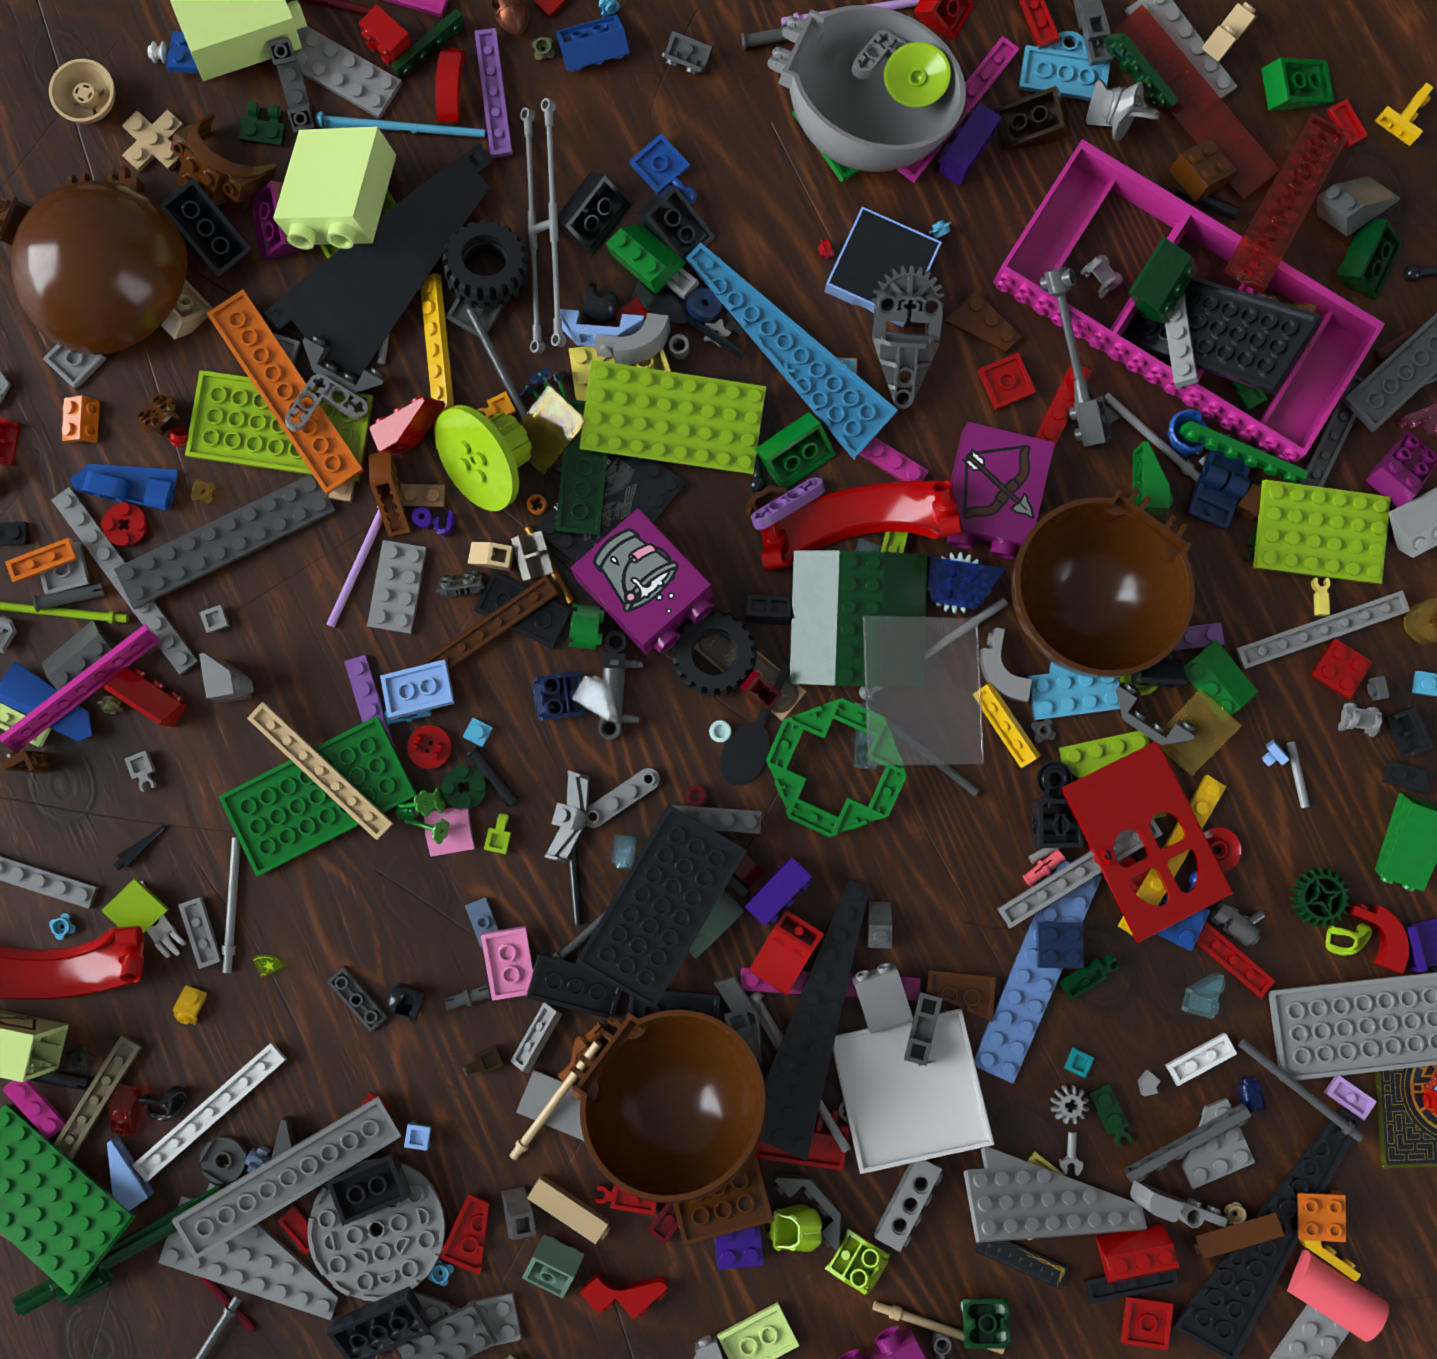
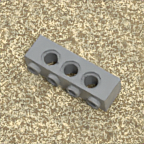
(906, 1189)

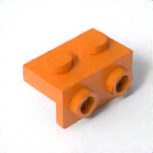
(80, 419)

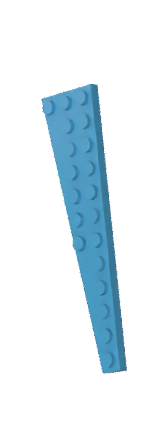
(827, 386)

